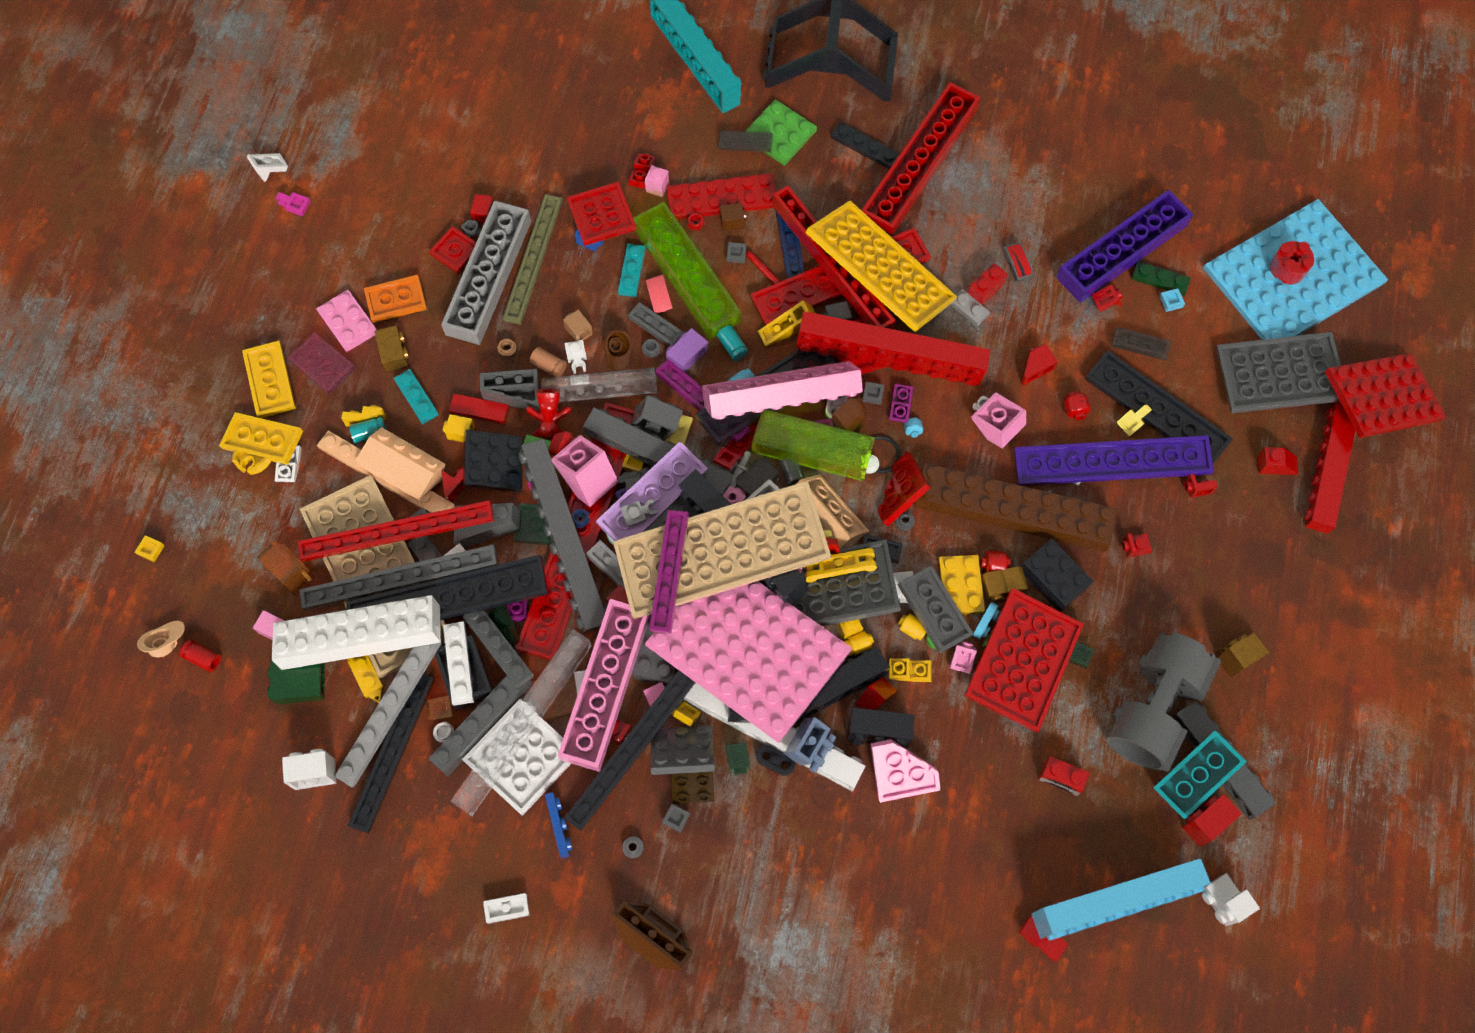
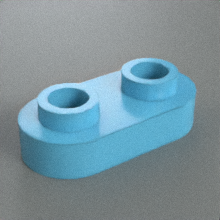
(990, 614)

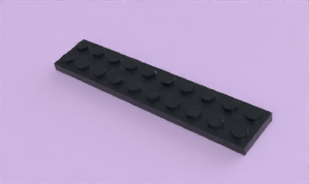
(474, 589)

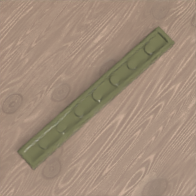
(532, 259)

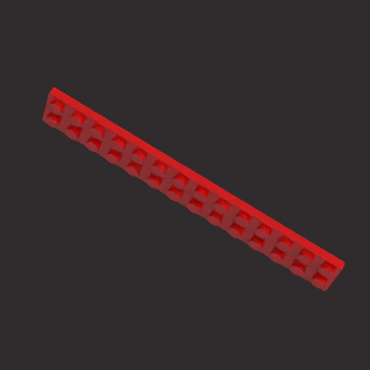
(552, 612)

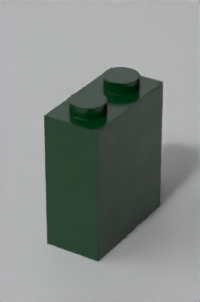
(296, 684)

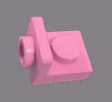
(963, 657)

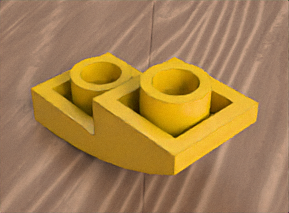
(367, 413)
(907, 670)

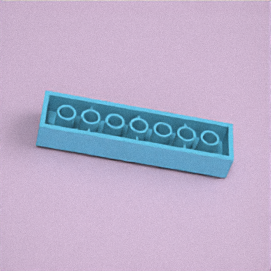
(1121, 900)

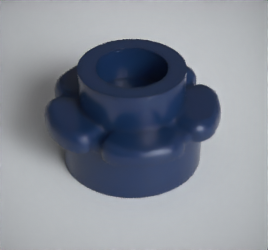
(580, 513)

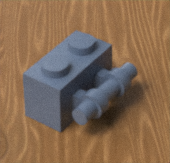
(807, 742)

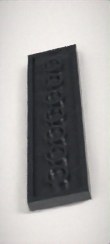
(1167, 414)
(725, 428)

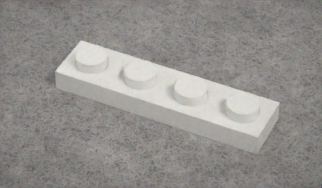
(458, 663)

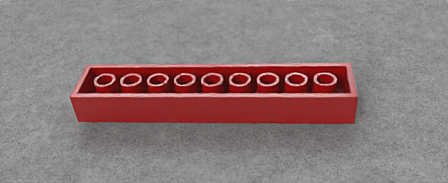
(921, 158)
(892, 349)

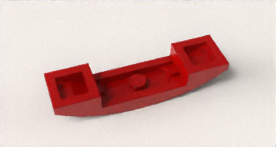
(733, 452)

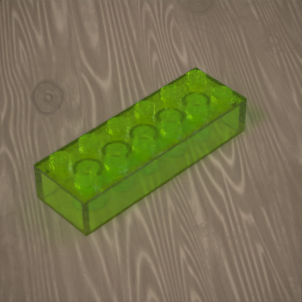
(813, 444)

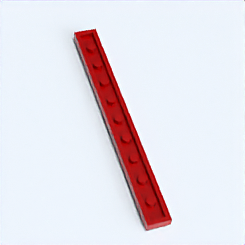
(396, 531)

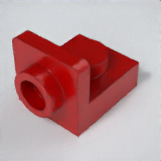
(1107, 297)
(1199, 488)
(1136, 545)
(620, 732)

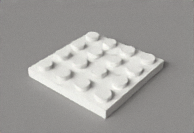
(531, 769)

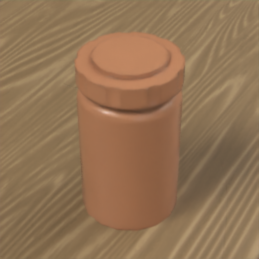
(548, 362)

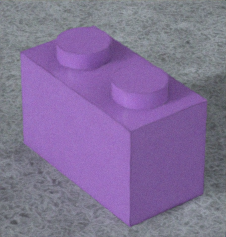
(687, 350)

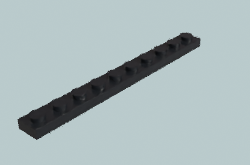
(629, 750)

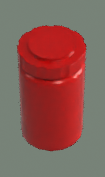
(200, 655)

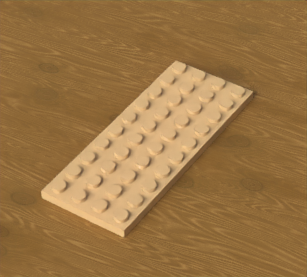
(350, 509)
(728, 547)

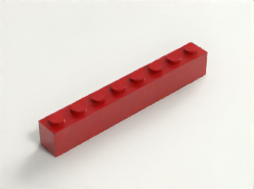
(1331, 470)

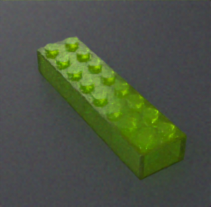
(686, 270)

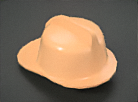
(161, 640)

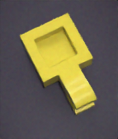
(1133, 421)

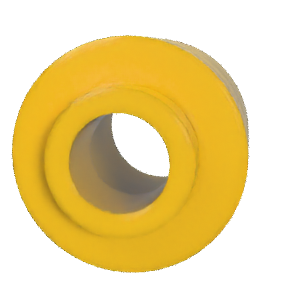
(912, 627)
(859, 643)

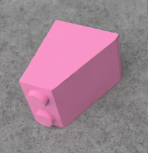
(585, 470)

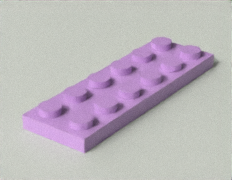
(658, 485)

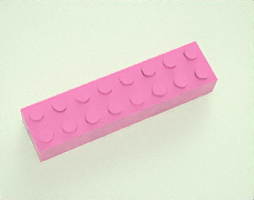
(782, 389)
(603, 687)

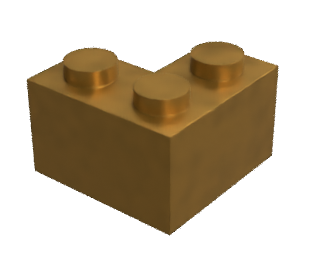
(1241, 654)

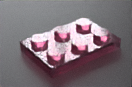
(321, 363)

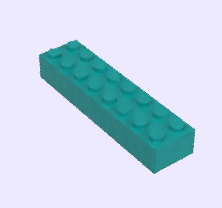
(697, 52)

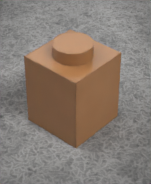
(577, 326)

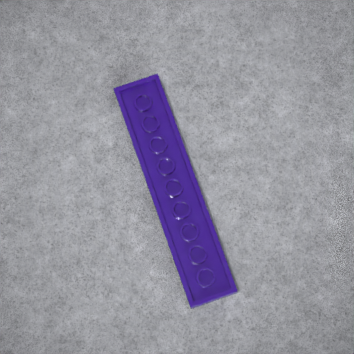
(1113, 460)

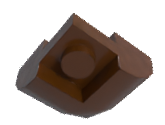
(850, 415)

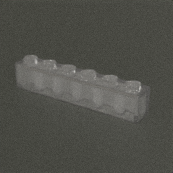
(603, 384)

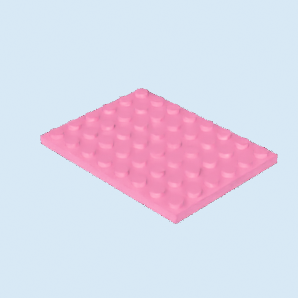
(752, 654)

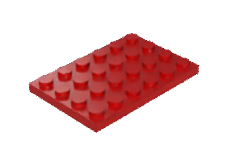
(1385, 395)
(1024, 660)

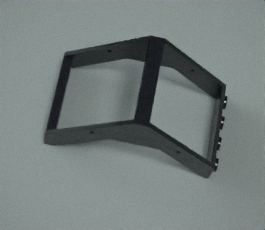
(830, 58)

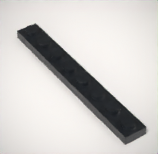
(390, 757)

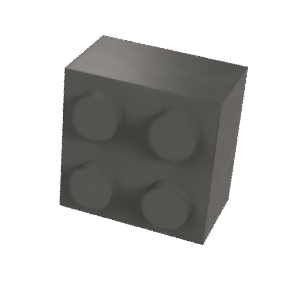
(656, 417)

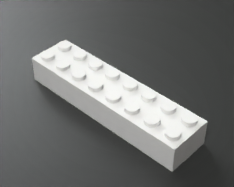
(356, 632)

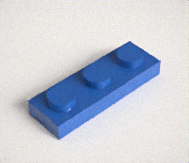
(559, 825)

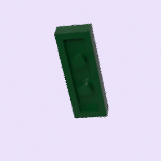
(1160, 278)

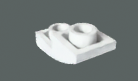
(289, 472)

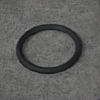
(897, 449)

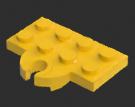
(259, 442)

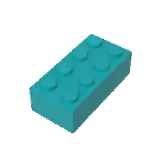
(1200, 774)

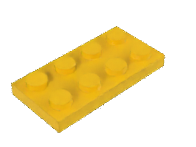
(269, 379)

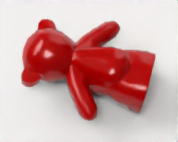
(548, 415)

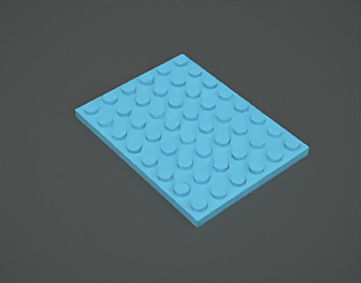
(1278, 309)

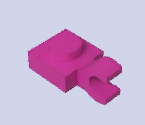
(295, 203)

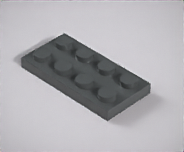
(935, 609)

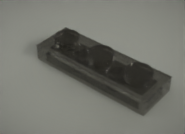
(745, 141)
(1141, 343)

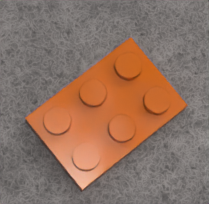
(395, 298)

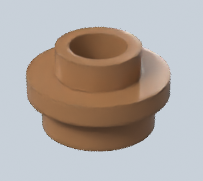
(507, 343)

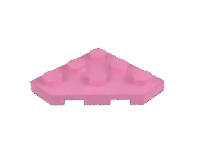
(901, 772)

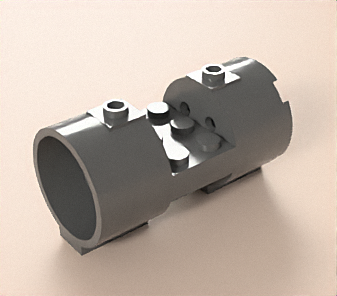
(1146, 731)

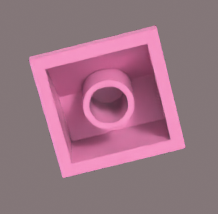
(999, 419)

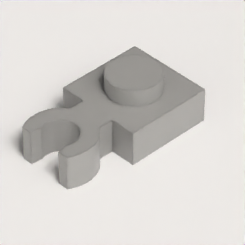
(635, 513)

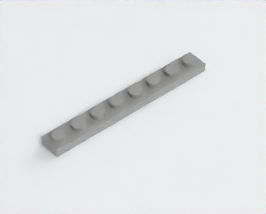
(386, 713)

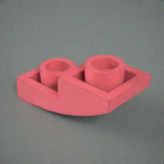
(659, 294)

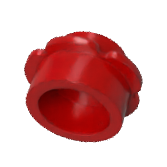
(695, 217)

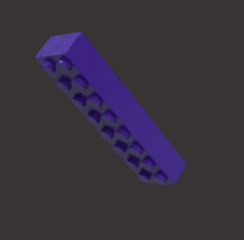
(1124, 246)

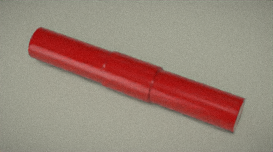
(762, 267)

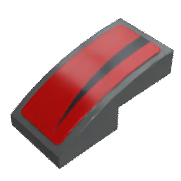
(1019, 261)

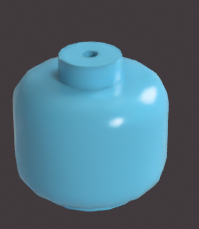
(913, 427)

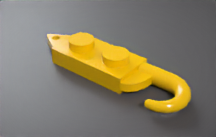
(366, 677)

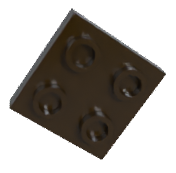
(692, 787)

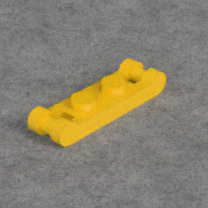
(842, 564)

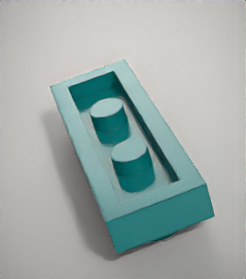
(632, 270)
(416, 396)

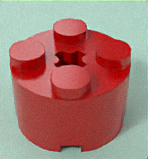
(1292, 262)

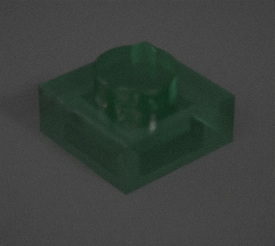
(1081, 655)

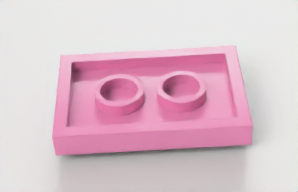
(347, 320)

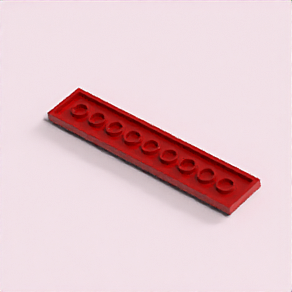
(815, 285)

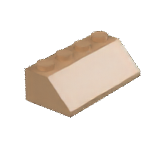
(400, 463)
(835, 513)

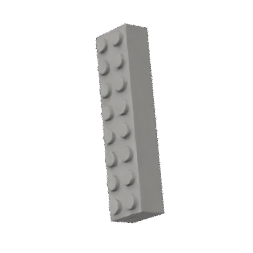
(486, 273)

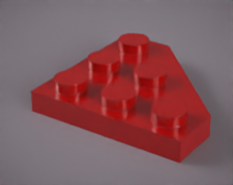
(903, 489)

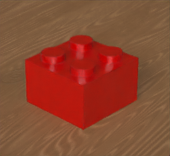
(1211, 819)

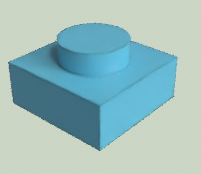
(1172, 300)

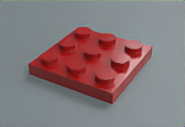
(601, 213)

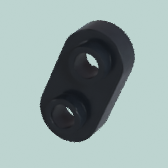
(776, 759)

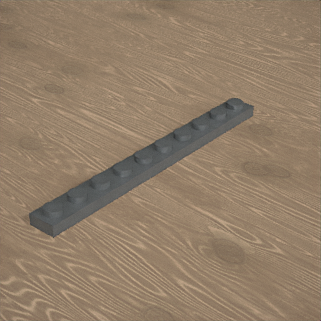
(398, 577)
(482, 626)

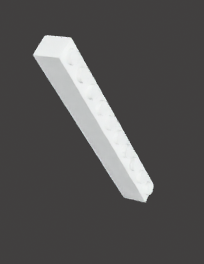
(837, 766)

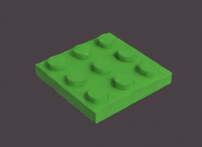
(788, 130)

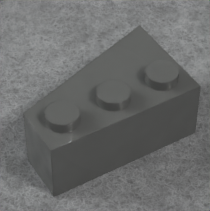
(511, 387)
(505, 521)

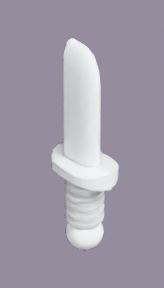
(740, 467)

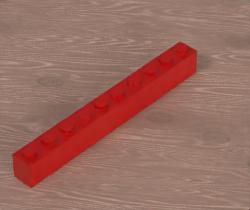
(862, 300)

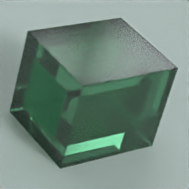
(738, 759)

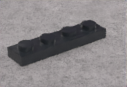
(864, 145)

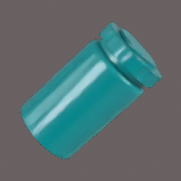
(732, 343)
(363, 430)

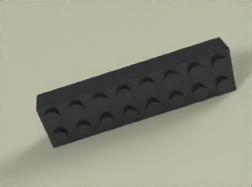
(704, 498)

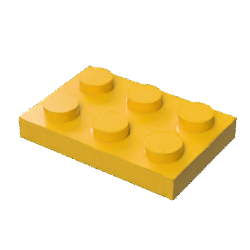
(963, 582)

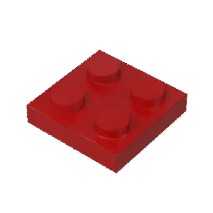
(453, 250)

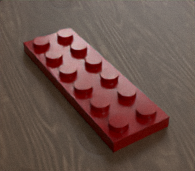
(706, 197)

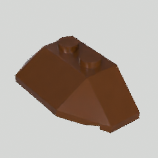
(652, 935)

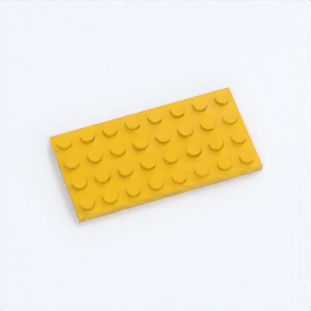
(881, 265)

